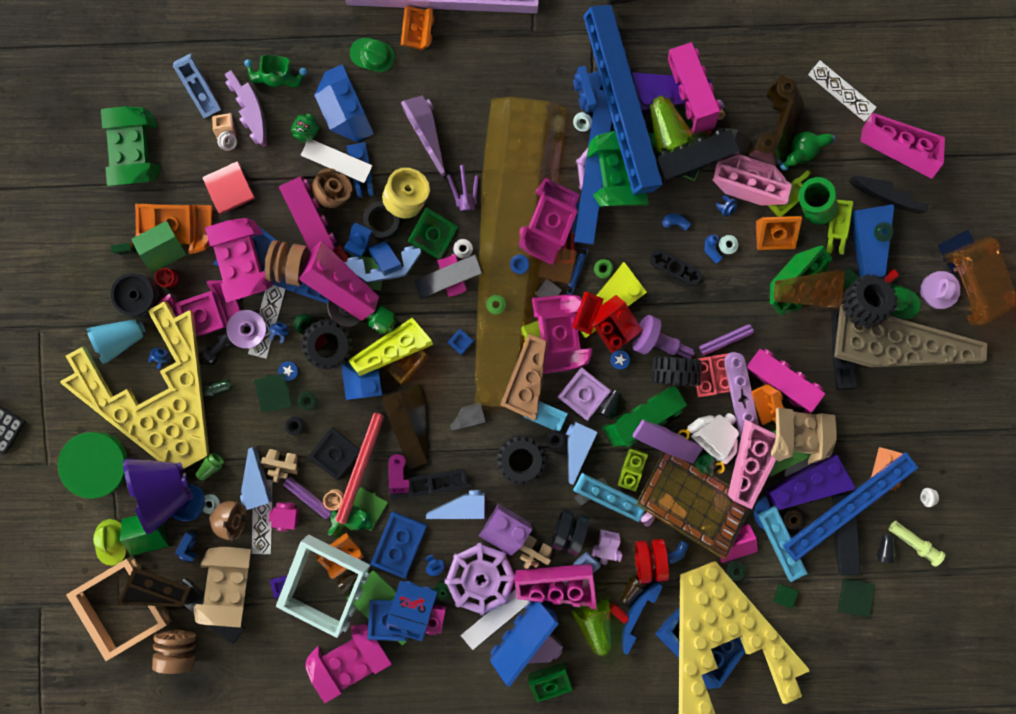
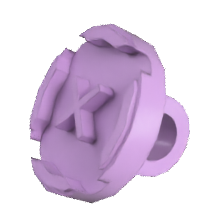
(940, 290)

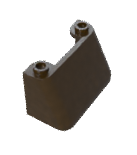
(787, 99)

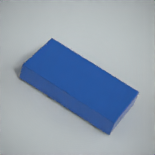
(385, 258)

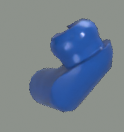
(678, 554)

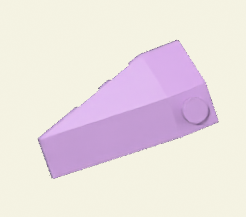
(421, 117)

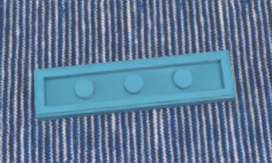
(608, 497)
(778, 536)

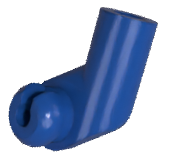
(672, 219)
(710, 248)

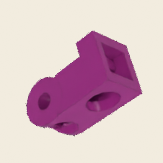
(395, 470)

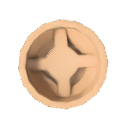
(330, 499)

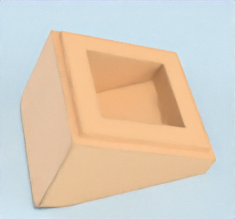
(223, 123)

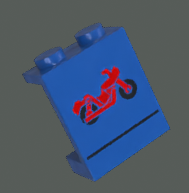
(411, 610)

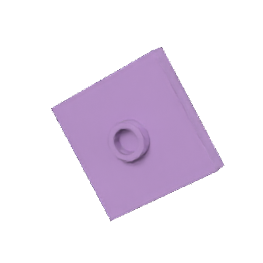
(584, 394)

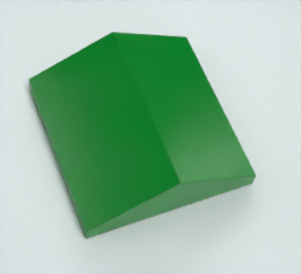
(432, 233)

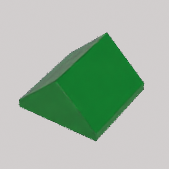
(158, 247)
(137, 541)
(549, 682)

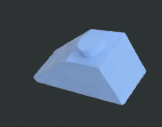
(196, 85)
(578, 445)
(254, 486)
(463, 507)

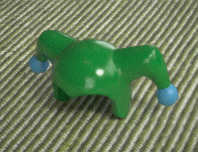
(274, 72)
(806, 147)

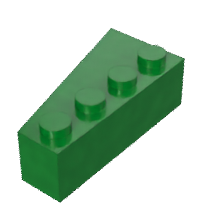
(656, 411)

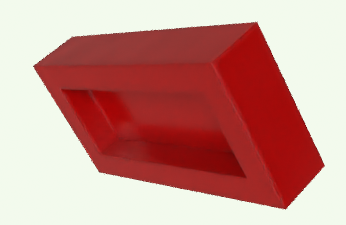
(587, 313)

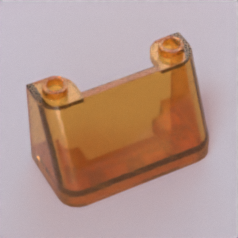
(984, 280)

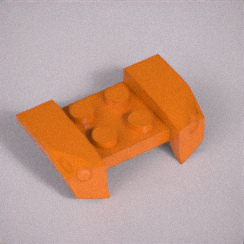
(185, 220)

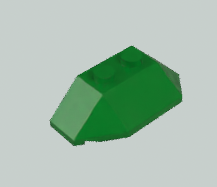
(802, 264)

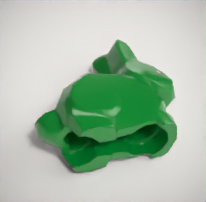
(357, 520)

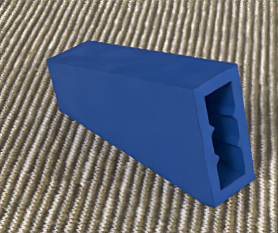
(870, 252)

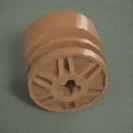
(286, 263)
(174, 651)

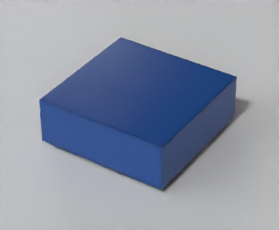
(460, 341)

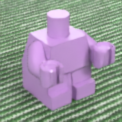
(607, 547)

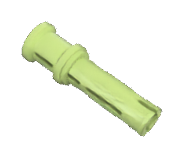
(923, 548)

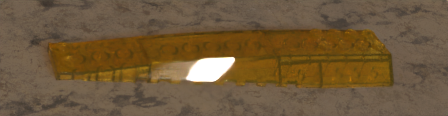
(519, 154)

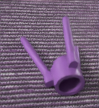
(466, 201)

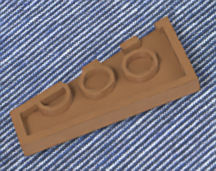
(526, 381)

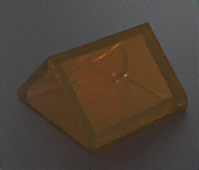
(407, 367)

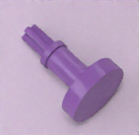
(652, 337)

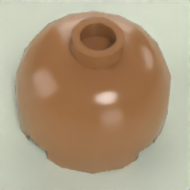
(331, 188)
(227, 520)

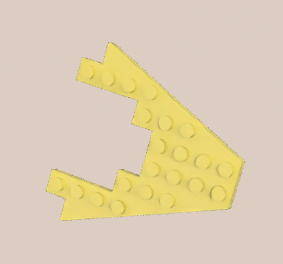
(168, 424)
(714, 614)

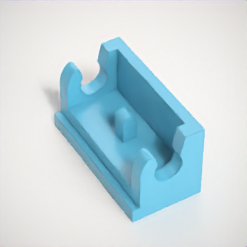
(549, 416)

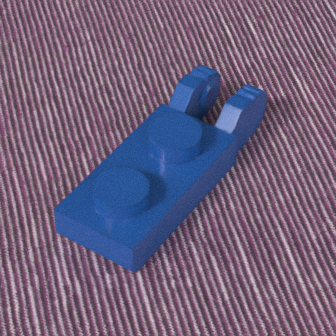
(360, 152)

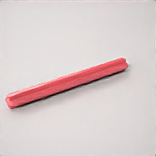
(359, 468)

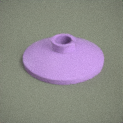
(236, 327)

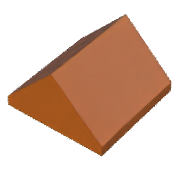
(777, 232)

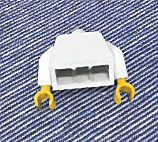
(715, 436)

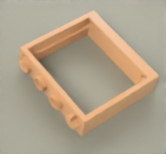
(95, 626)

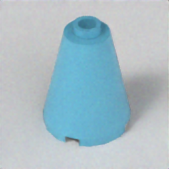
(115, 338)

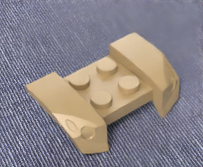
(804, 434)
(224, 586)

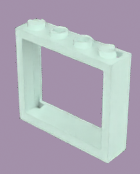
(308, 613)

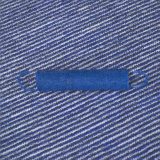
(577, 270)

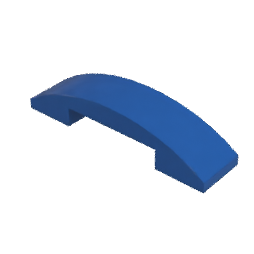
(650, 594)

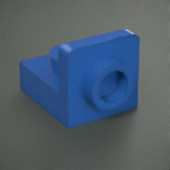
(358, 240)
(187, 542)

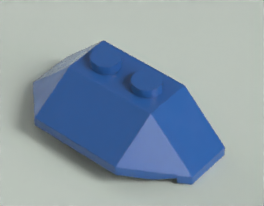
(341, 106)

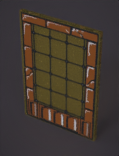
(693, 504)

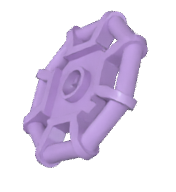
(470, 583)

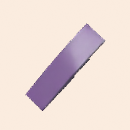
(667, 441)

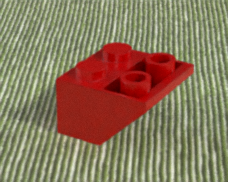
(616, 323)

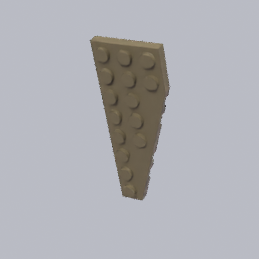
(903, 344)

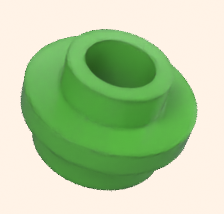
(603, 262)
(500, 299)

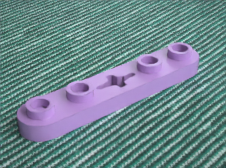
(737, 380)

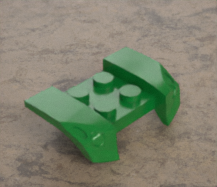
(128, 145)
(616, 184)

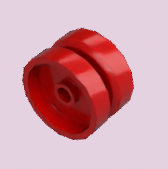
(651, 561)

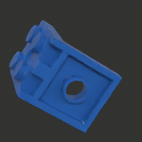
(587, 86)

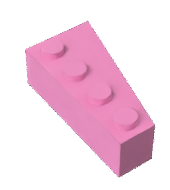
(752, 464)

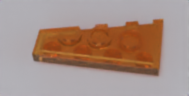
(815, 289)

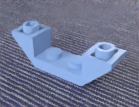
(409, 258)

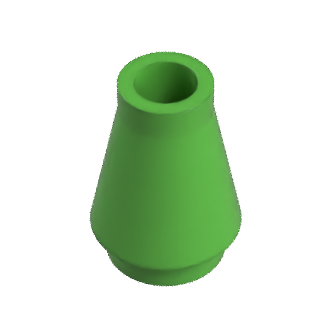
(209, 466)

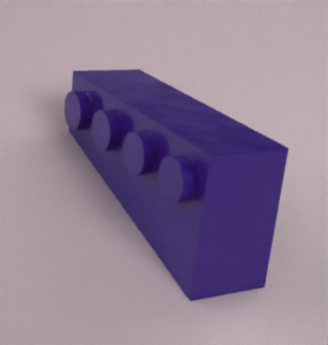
(653, 85)
(811, 483)

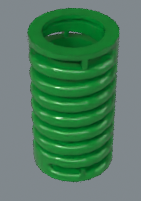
(815, 188)

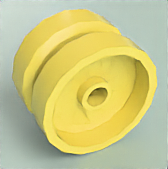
(405, 192)

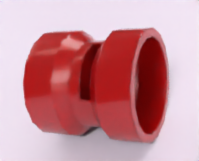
(164, 275)

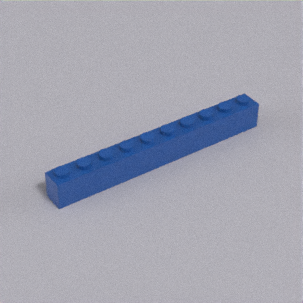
(622, 99)

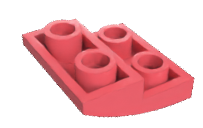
(228, 188)
(713, 376)

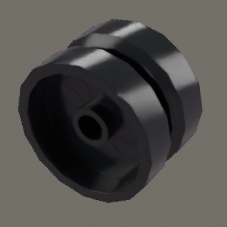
(124, 294)
(570, 532)

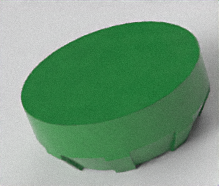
(92, 464)

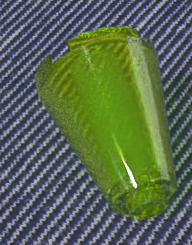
(668, 125)
(595, 626)

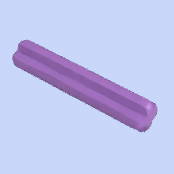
(726, 339)
(307, 497)

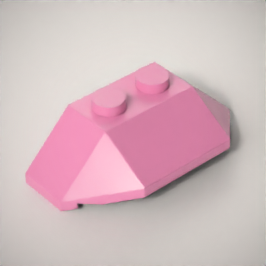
(752, 180)

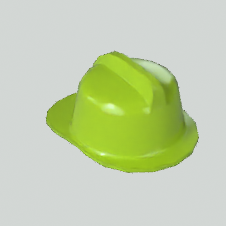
(107, 542)

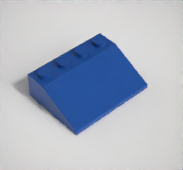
(523, 640)
(725, 655)

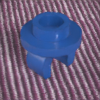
(728, 208)
(279, 329)
(159, 355)
(434, 566)

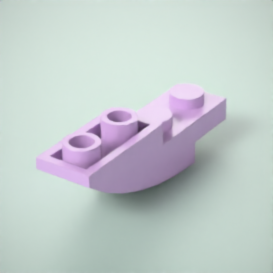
(252, 113)

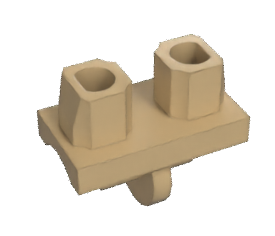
(271, 462)
(542, 555)

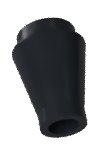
(610, 404)
(886, 550)

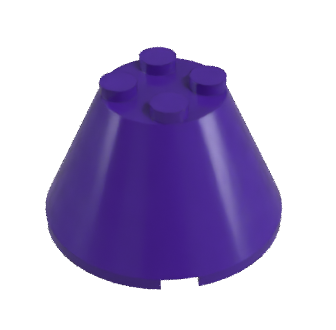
(158, 490)

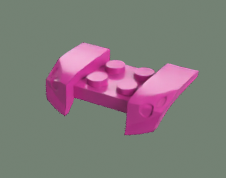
(550, 221)
(238, 258)
(209, 309)
(555, 323)
(345, 664)

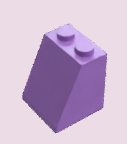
(506, 530)

